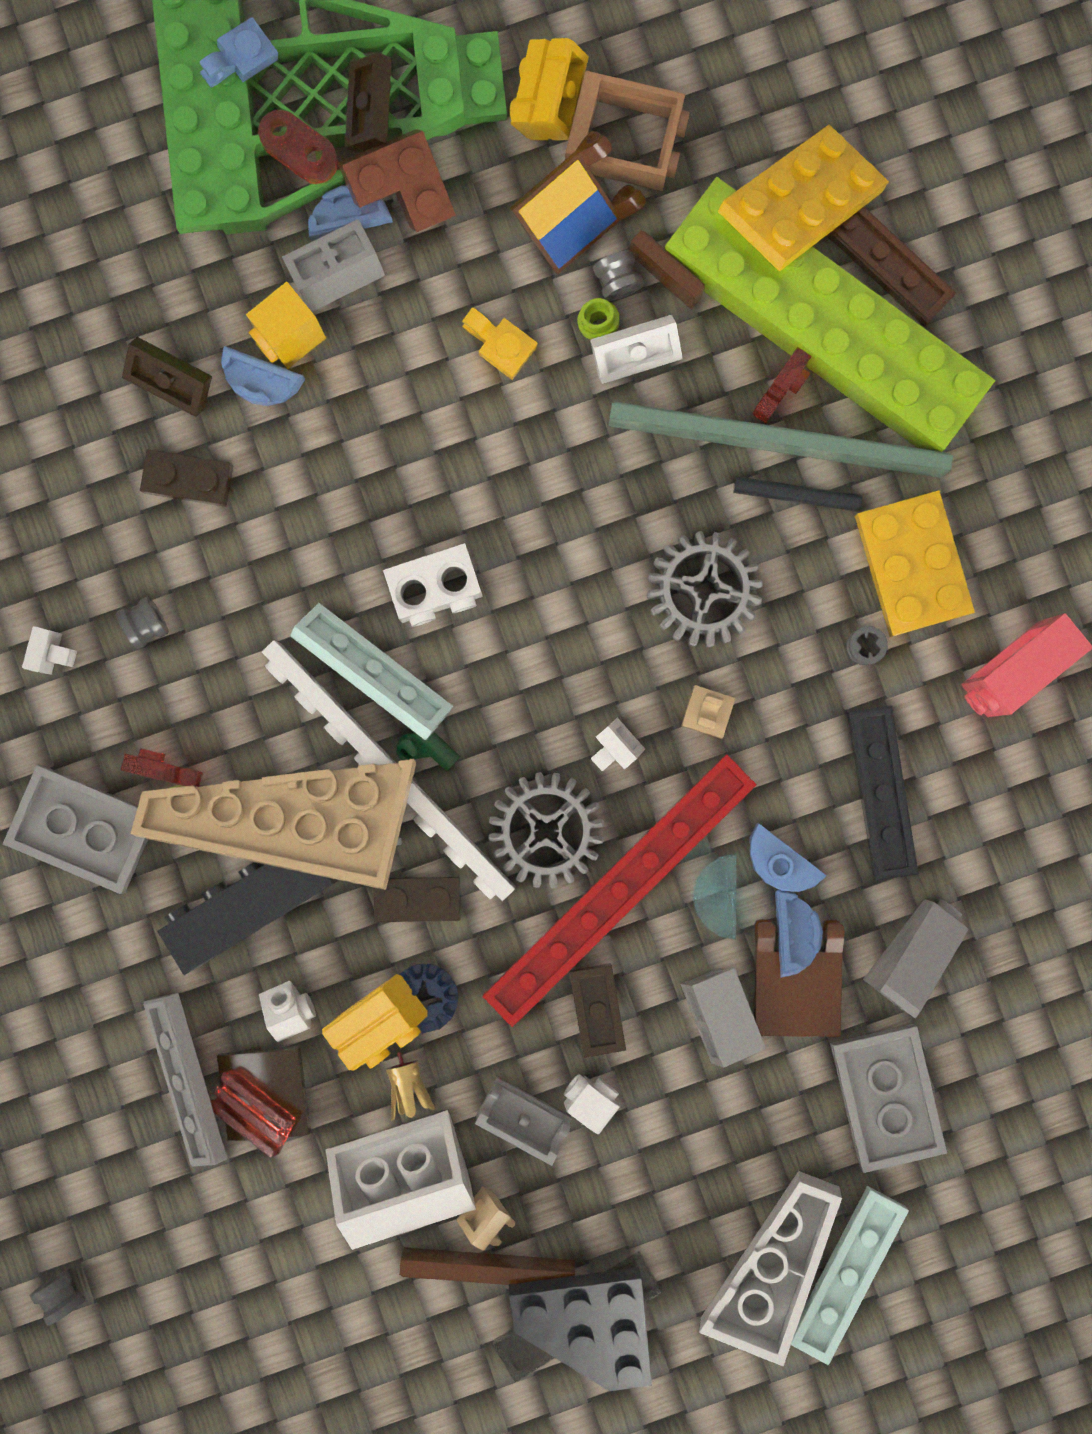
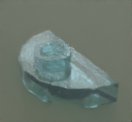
(716, 896)

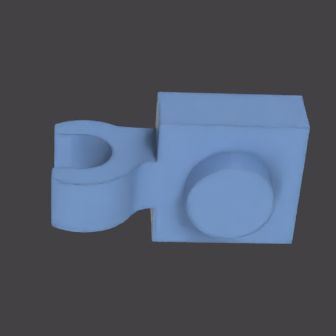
(241, 51)

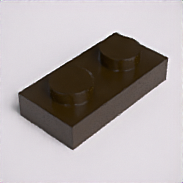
(368, 102)
(166, 376)
(186, 478)
(418, 900)
(597, 1010)

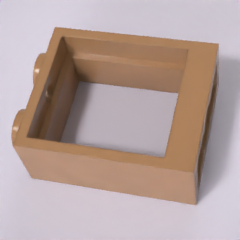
(636, 97)

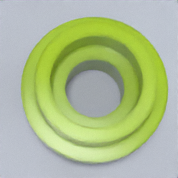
(598, 309)

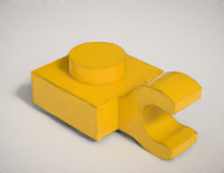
(503, 346)

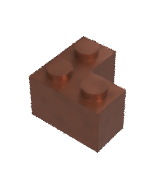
(401, 168)

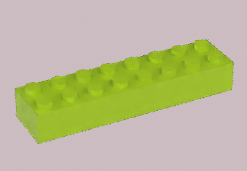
(846, 327)

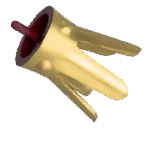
(403, 1080)

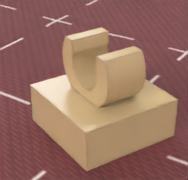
(708, 712)
(486, 1221)

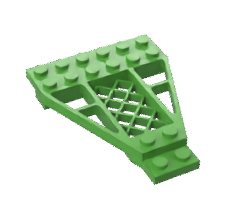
(215, 128)

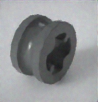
(880, 644)

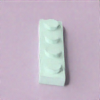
(371, 671)
(848, 1274)

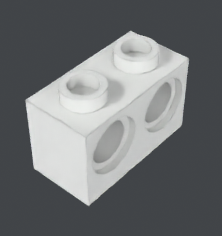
(431, 573)

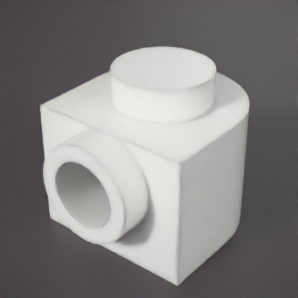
(286, 1011)
(591, 1102)

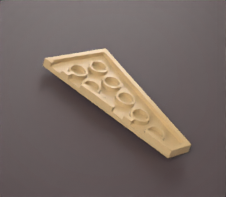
(306, 822)

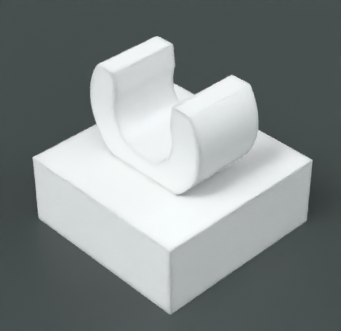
(45, 651)
(618, 745)

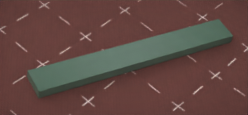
(780, 439)

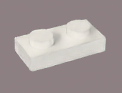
(636, 349)

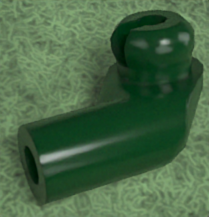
(415, 747)

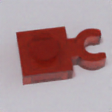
(790, 378)
(152, 765)

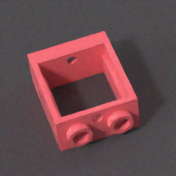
(1025, 666)

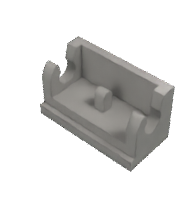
(334, 265)
(723, 1016)
(523, 1120)

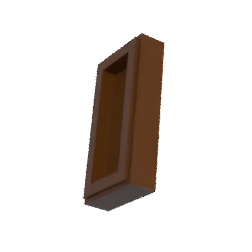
(667, 269)

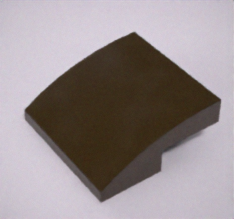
(278, 1076)

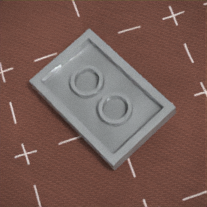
(77, 829)
(888, 1098)

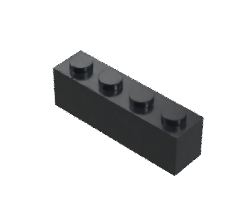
(236, 912)

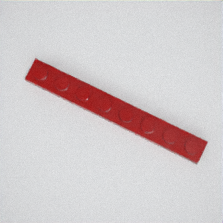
(618, 890)

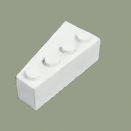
(772, 1279)

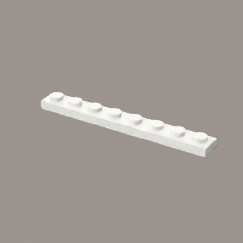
(346, 728)

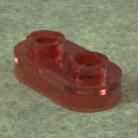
(296, 145)

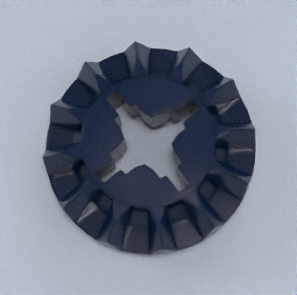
(439, 985)

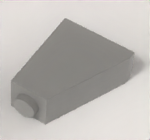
(918, 956)

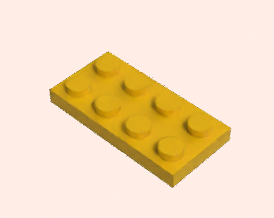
(803, 197)

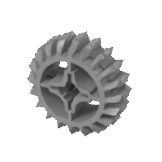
(724, 592)
(519, 855)

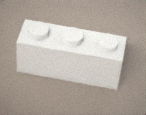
(398, 1180)

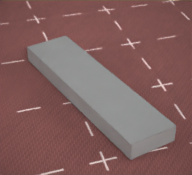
(185, 1080)

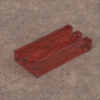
(249, 1119)

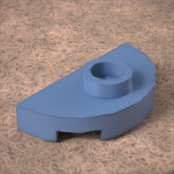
(338, 210)
(259, 380)
(780, 864)
(797, 931)

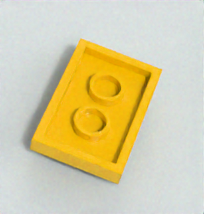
(914, 563)

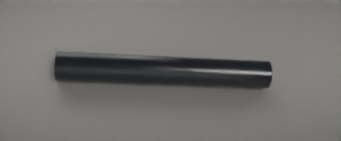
(797, 494)

